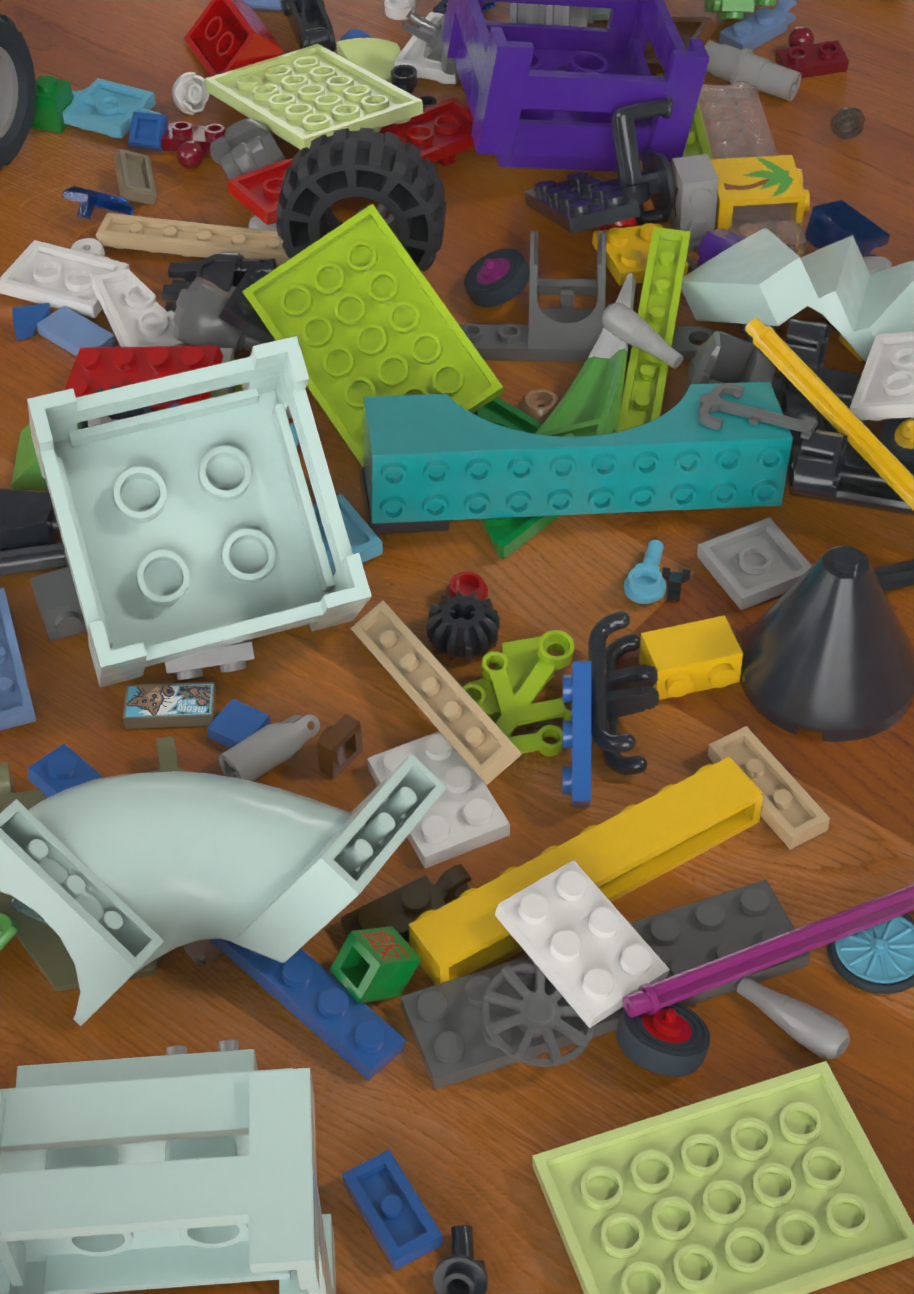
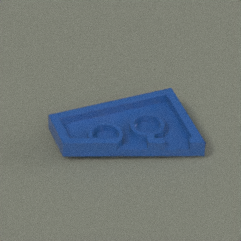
(577, 734)

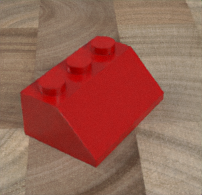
(230, 37)

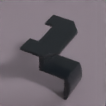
(675, 580)

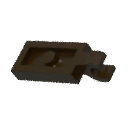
(408, 903)

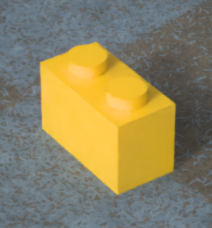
(692, 656)

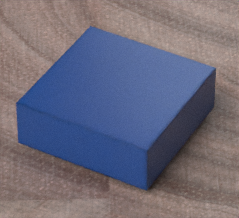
(147, 131)
(236, 723)

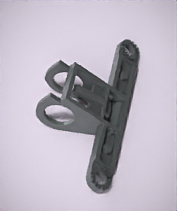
(566, 331)

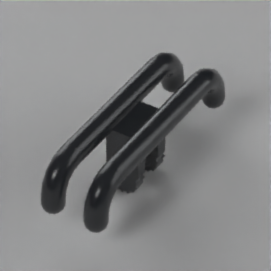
(618, 692)

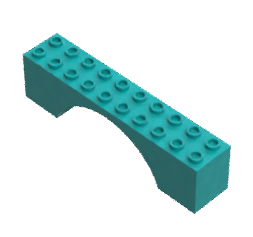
(445, 463)

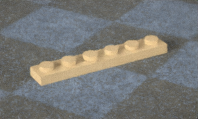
(188, 238)
(436, 693)

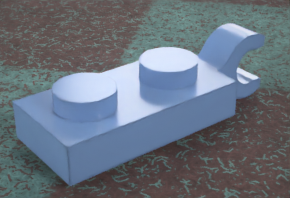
(759, 26)

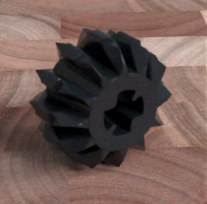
(463, 626)

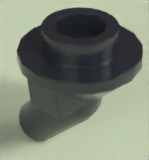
(461, 1271)

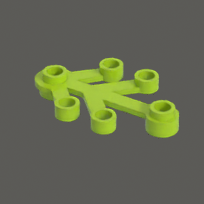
(519, 708)

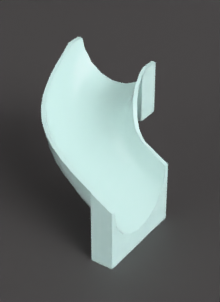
(196, 856)

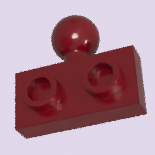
(811, 58)
(191, 141)

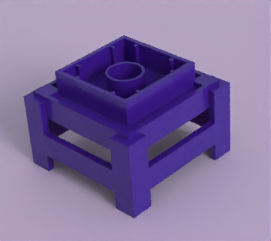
(551, 89)

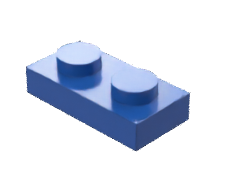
(392, 1210)

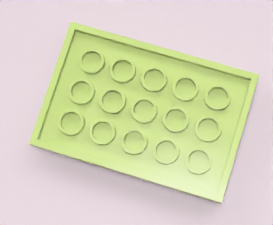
(313, 95)
(729, 1196)

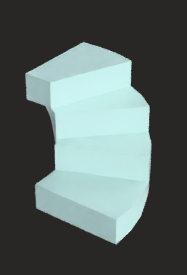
(772, 283)

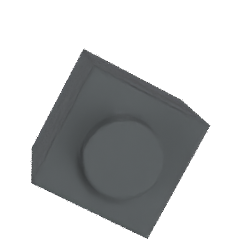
(58, 603)

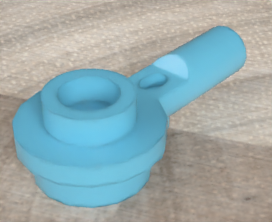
(645, 580)

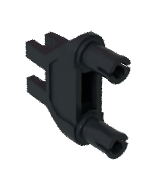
(222, 269)

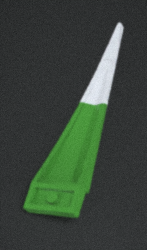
(595, 396)

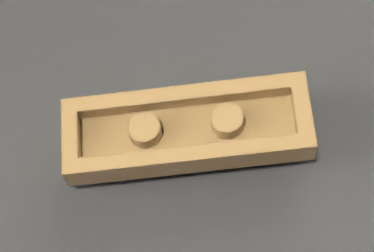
(785, 803)

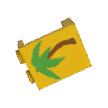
(758, 183)

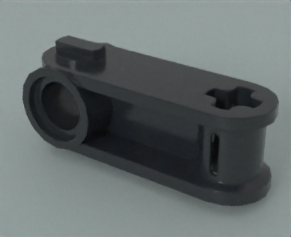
(309, 23)

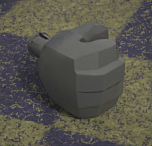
(245, 148)

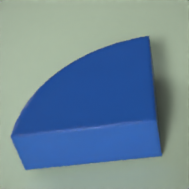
(27, 317)

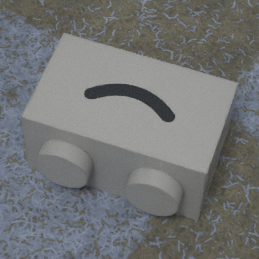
(694, 195)

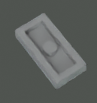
(229, 657)

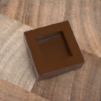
(339, 746)

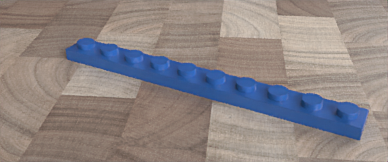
(297, 984)

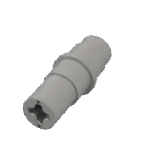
(744, 66)

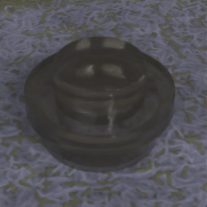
(848, 123)

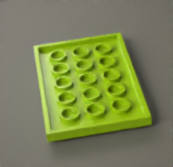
(369, 326)

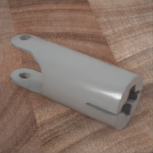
(267, 748)

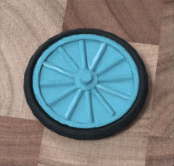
(877, 957)

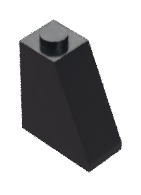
(26, 519)

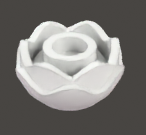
(190, 93)

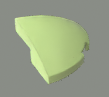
(370, 54)

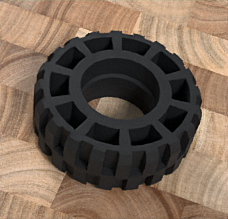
(366, 167)

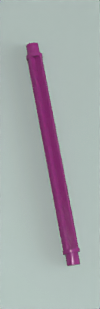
(767, 953)

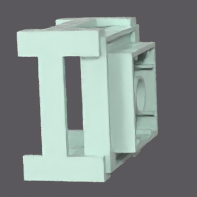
(196, 514)
(161, 1177)

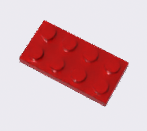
(126, 366)

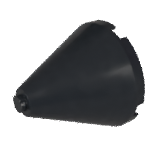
(831, 653)

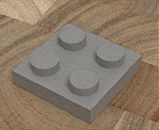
(753, 562)

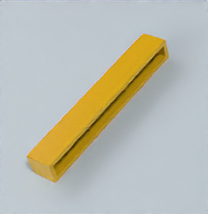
(615, 855)

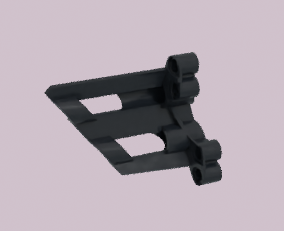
(826, 463)

